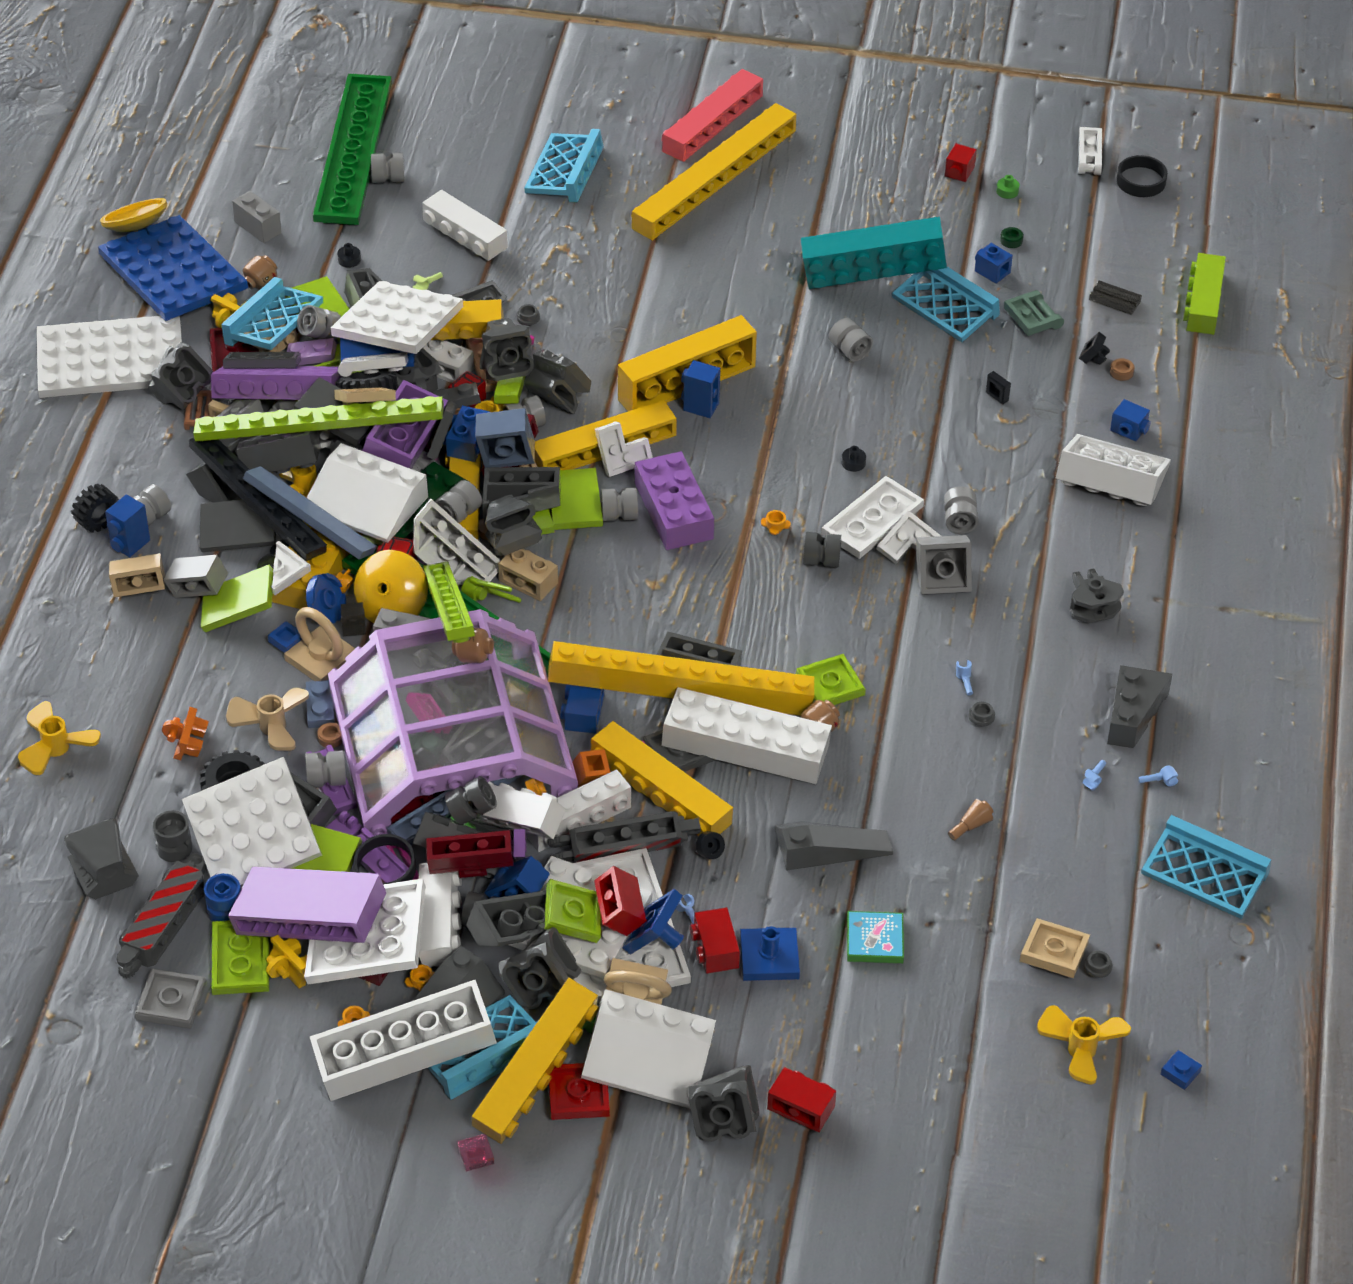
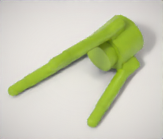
(479, 589)

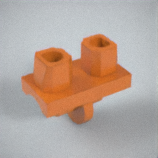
(186, 744)

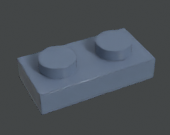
(319, 704)

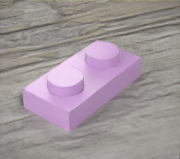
(315, 350)

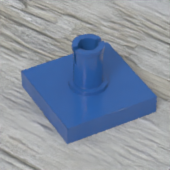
(656, 924)
(769, 954)

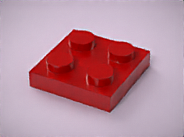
(576, 1097)

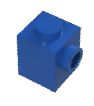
(993, 262)
(1130, 420)

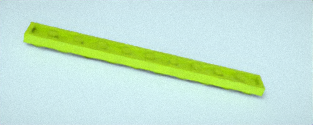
(318, 418)
(449, 602)

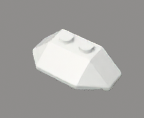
(443, 539)

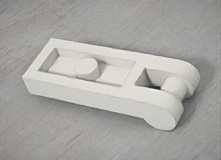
(1090, 150)
(373, 363)

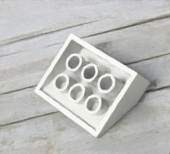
(1112, 469)
(368, 492)
(647, 1048)

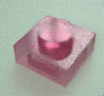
(475, 1152)

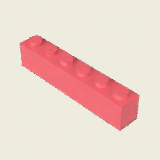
(712, 115)

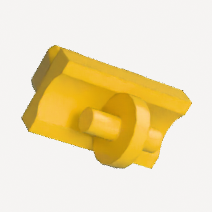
(223, 308)
(285, 960)

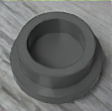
(528, 315)
(982, 714)
(1098, 964)

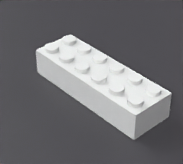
(746, 735)
(402, 1040)

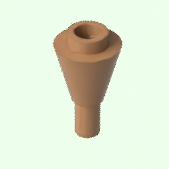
(978, 814)

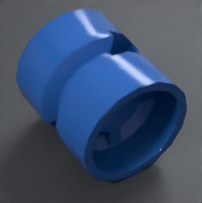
(221, 895)

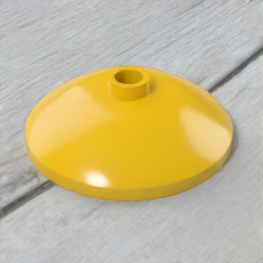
(135, 215)
(404, 581)

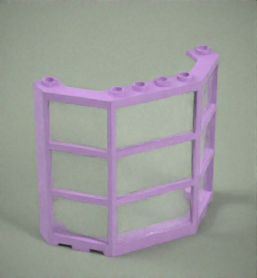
(431, 723)

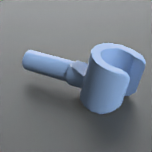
(965, 673)
(1167, 774)
(1092, 778)
(688, 908)

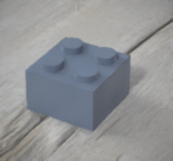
(505, 438)

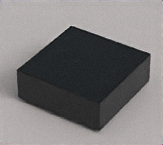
(998, 387)

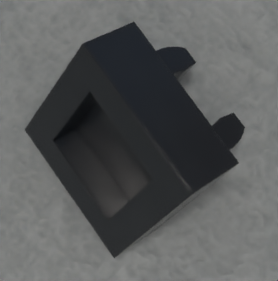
(1095, 349)

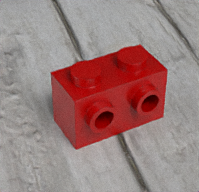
(620, 901)
(715, 940)
(801, 1099)

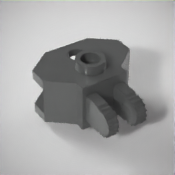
(1094, 596)

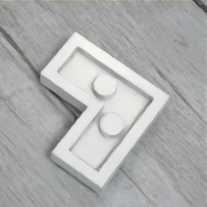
(617, 455)
(904, 537)

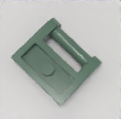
(1028, 317)

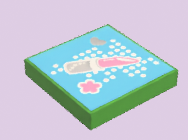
(875, 937)

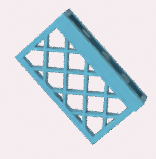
(581, 166)
(961, 289)
(261, 307)
(1220, 851)
(490, 1060)

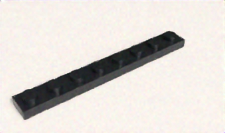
(282, 521)

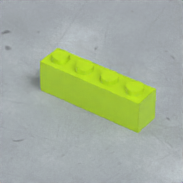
(1205, 293)

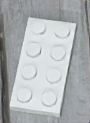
(872, 516)

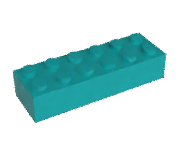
(873, 252)

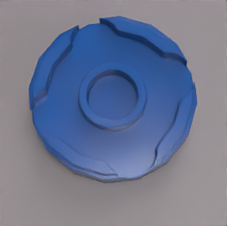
(326, 596)

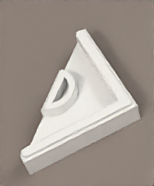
(287, 568)

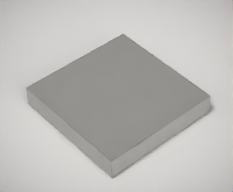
(170, 998)

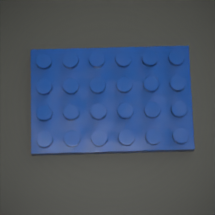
(172, 267)

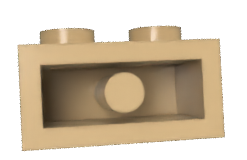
(528, 573)
(137, 575)

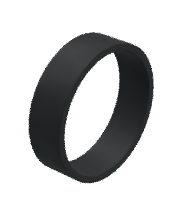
(1144, 162)
(384, 840)

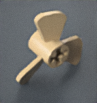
(269, 714)

